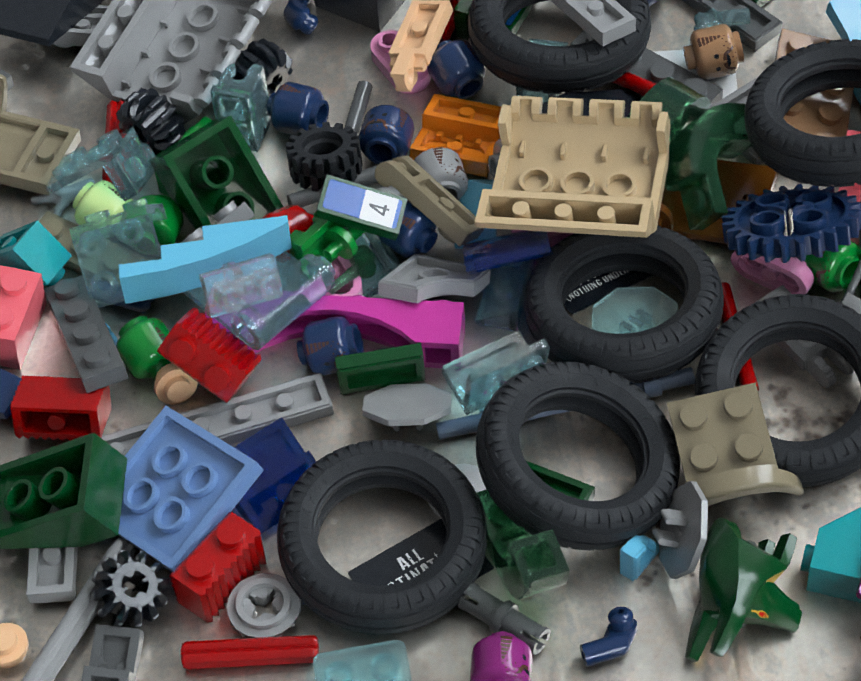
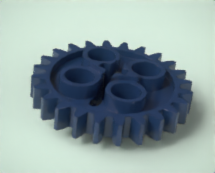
(765, 226)

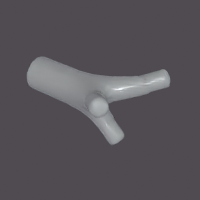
(61, 197)

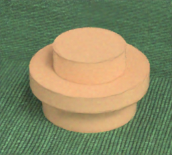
(173, 385)
(13, 645)

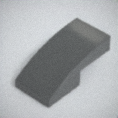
(114, 654)

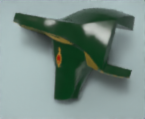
(740, 588)

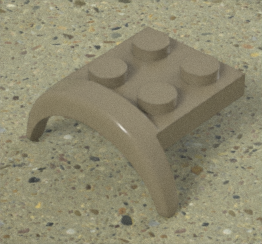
(31, 147)
(728, 445)

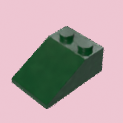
(213, 170)
(62, 495)

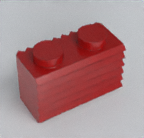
(209, 354)
(58, 408)
(217, 566)

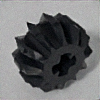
(267, 54)
(152, 119)
(115, 600)

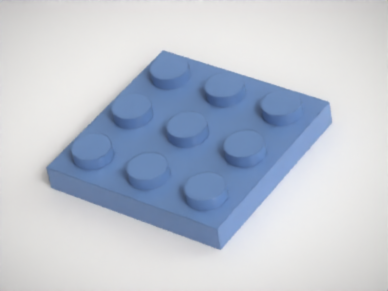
(180, 487)

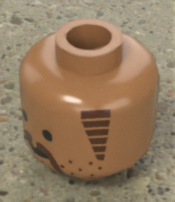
(714, 52)

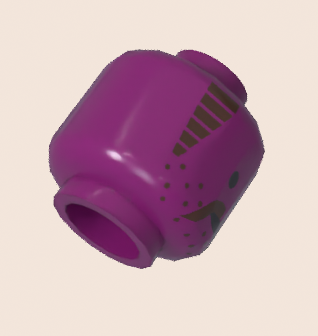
(501, 659)

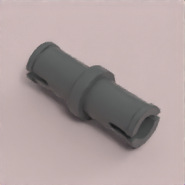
(503, 617)

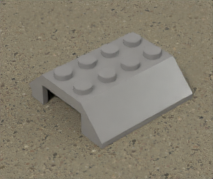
(167, 47)

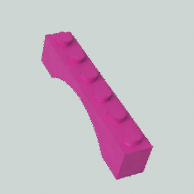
(389, 322)

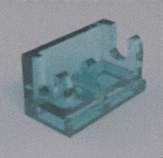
(245, 102)

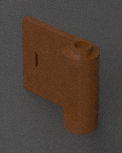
(737, 183)

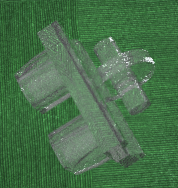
(240, 285)

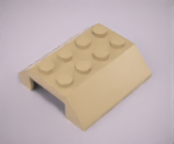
(578, 169)

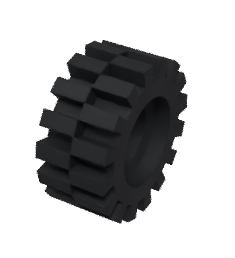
(323, 152)

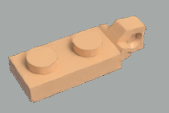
(417, 40)

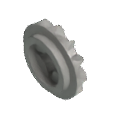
(261, 590)

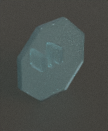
(632, 310)

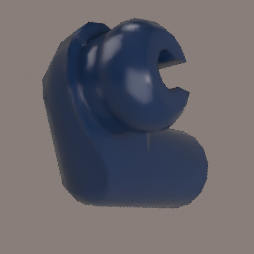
(299, 16)

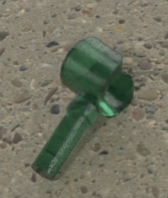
(361, 266)

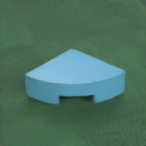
(637, 556)

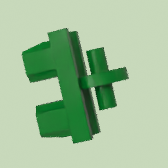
(326, 240)

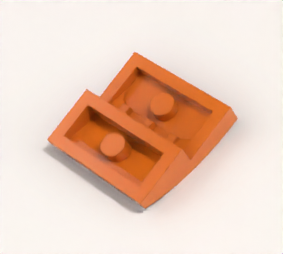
(460, 125)

